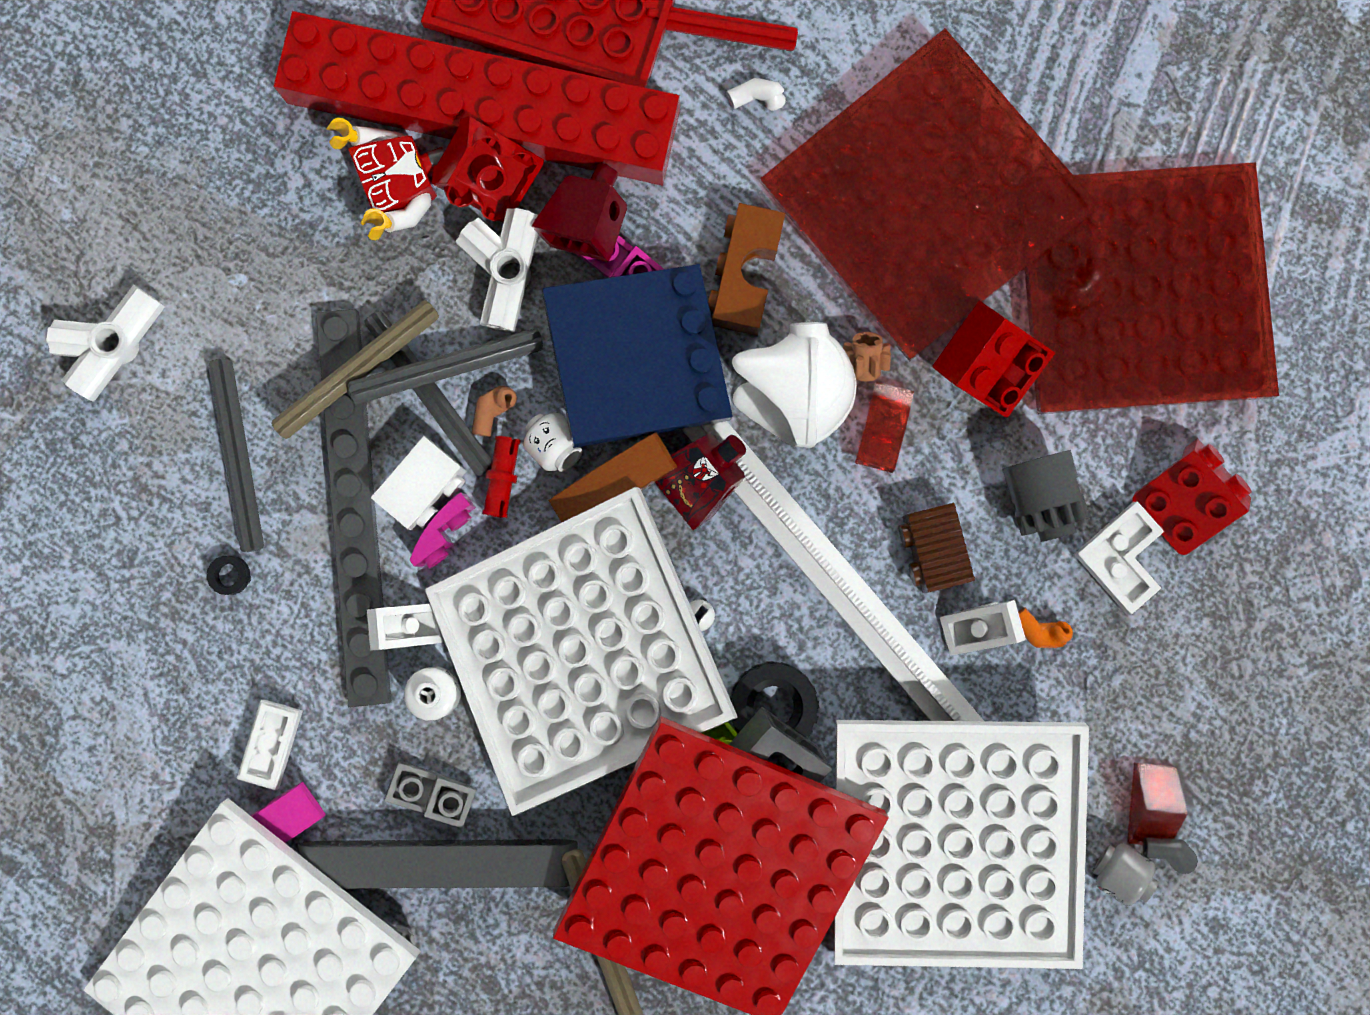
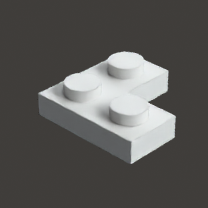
(1112, 556)

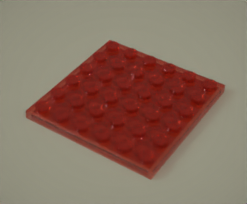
(928, 194)
(1180, 301)

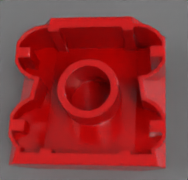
(485, 170)

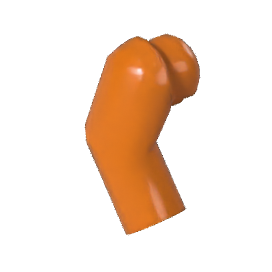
(1044, 634)

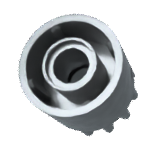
(1046, 495)

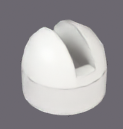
(708, 618)

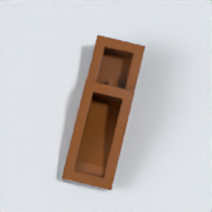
(634, 467)

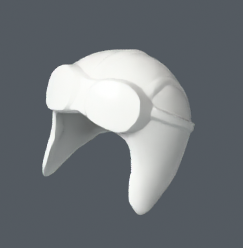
(798, 385)

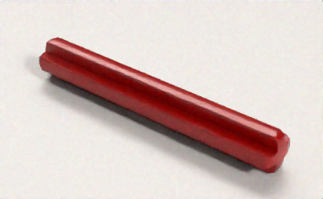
(729, 28)

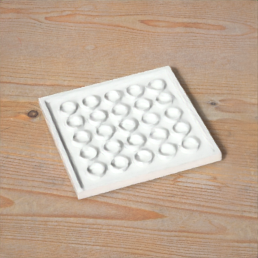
(577, 650)
(975, 847)
(250, 934)

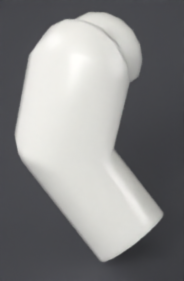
(758, 89)

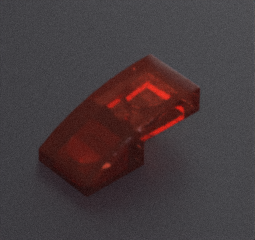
(884, 427)

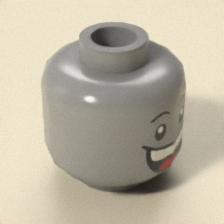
(1125, 874)

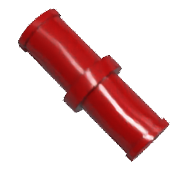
(501, 476)

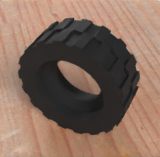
(779, 675)

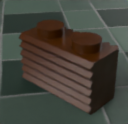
(936, 548)

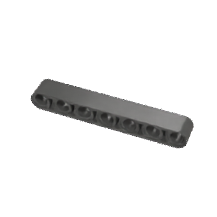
(440, 863)

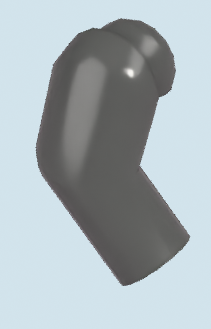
(1175, 852)

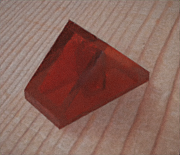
(1155, 803)

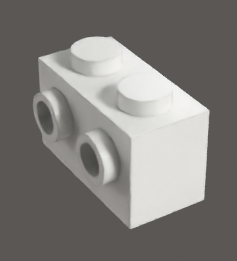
(420, 485)

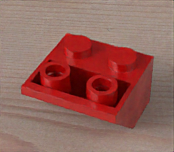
(993, 359)

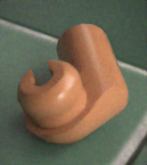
(489, 406)

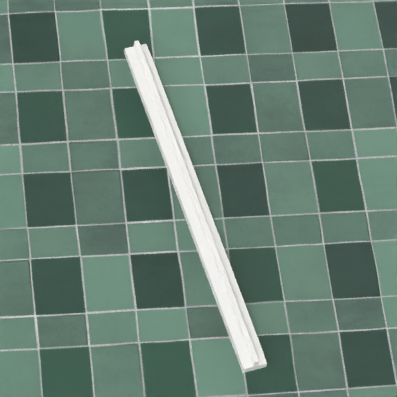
(843, 587)

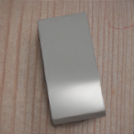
(430, 794)

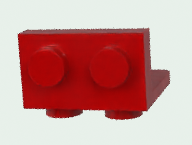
(1194, 498)

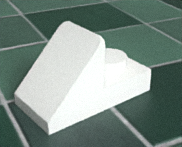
(402, 627)
(982, 627)

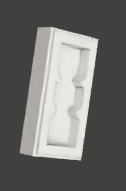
(269, 744)

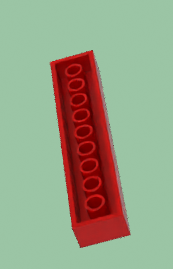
(435, 84)

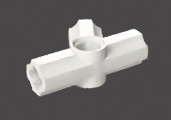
(493, 254)
(91, 342)

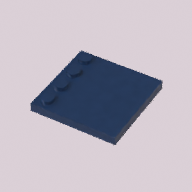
(636, 355)

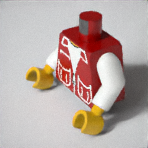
(391, 174)

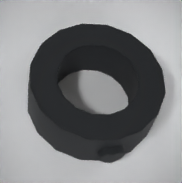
(243, 575)

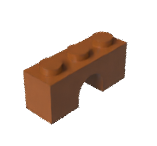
(753, 235)

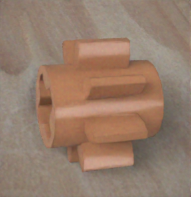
(868, 355)

